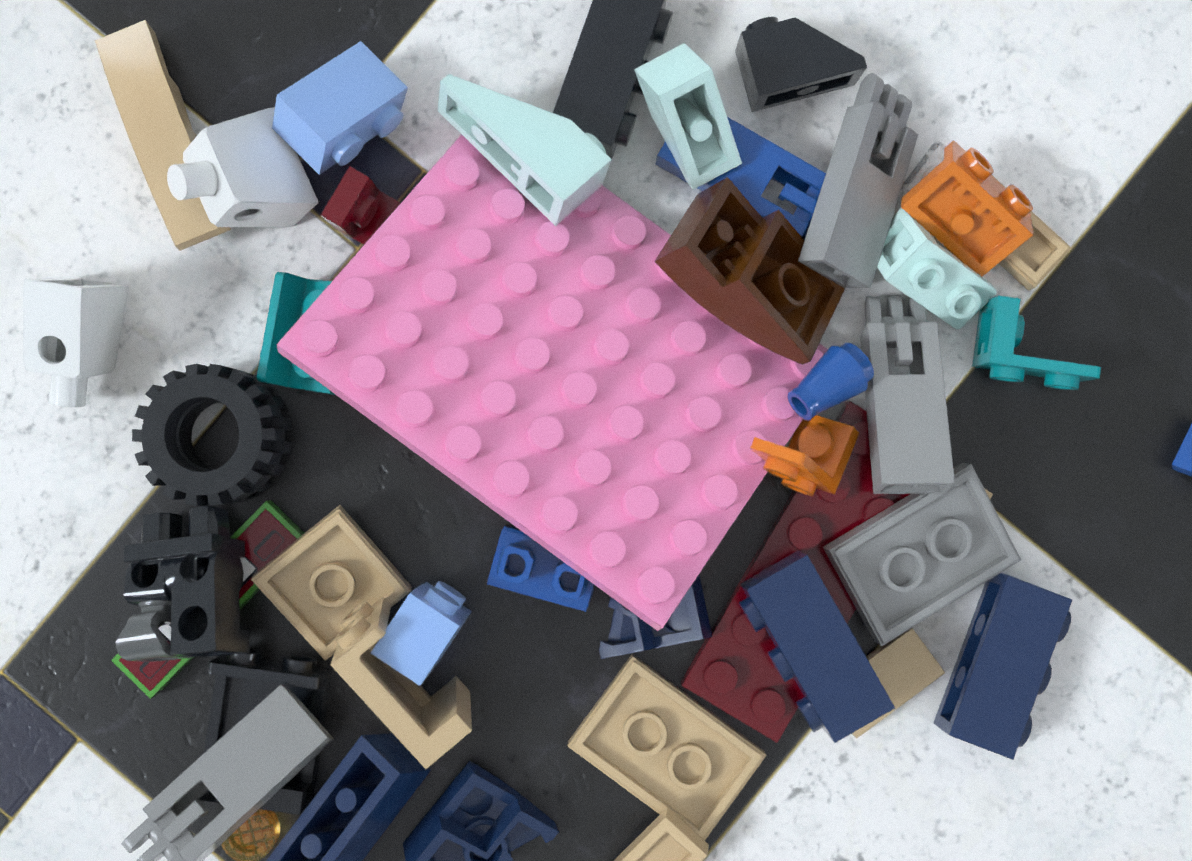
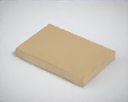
(666, 747)

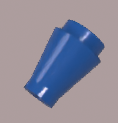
(832, 380)

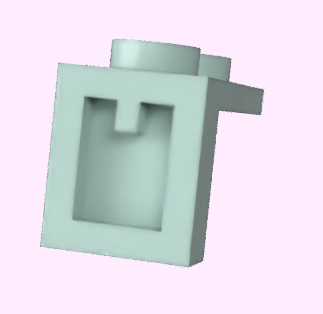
(931, 274)

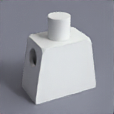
(244, 174)
(71, 332)

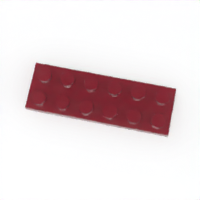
(734, 663)

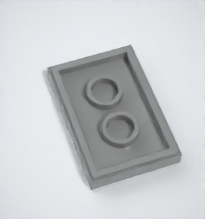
(922, 555)

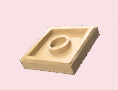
(327, 577)

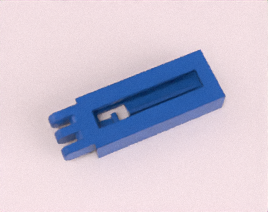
(759, 165)

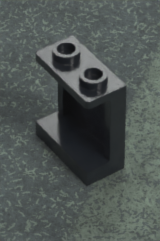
(245, 682)

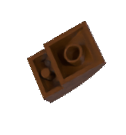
(750, 272)

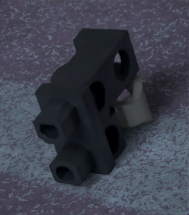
(184, 584)

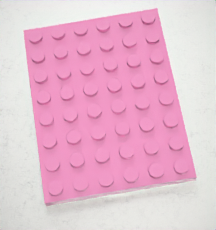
(554, 375)

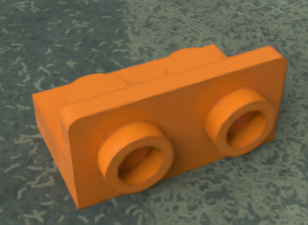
(970, 209)

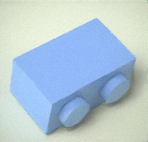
(339, 108)
(422, 630)

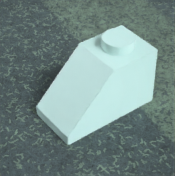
(689, 114)

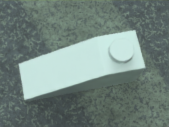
(530, 146)

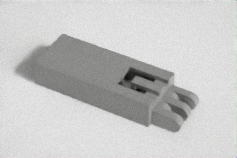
(861, 186)
(906, 411)
(239, 771)

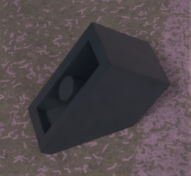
(792, 62)

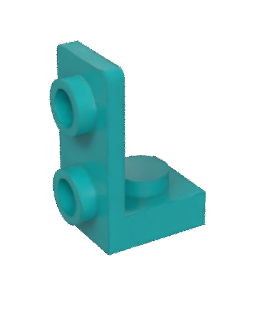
(1001, 331)

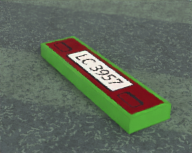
(265, 537)

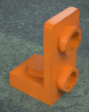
(813, 457)

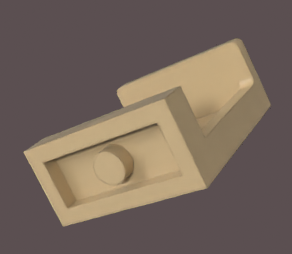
(420, 721)

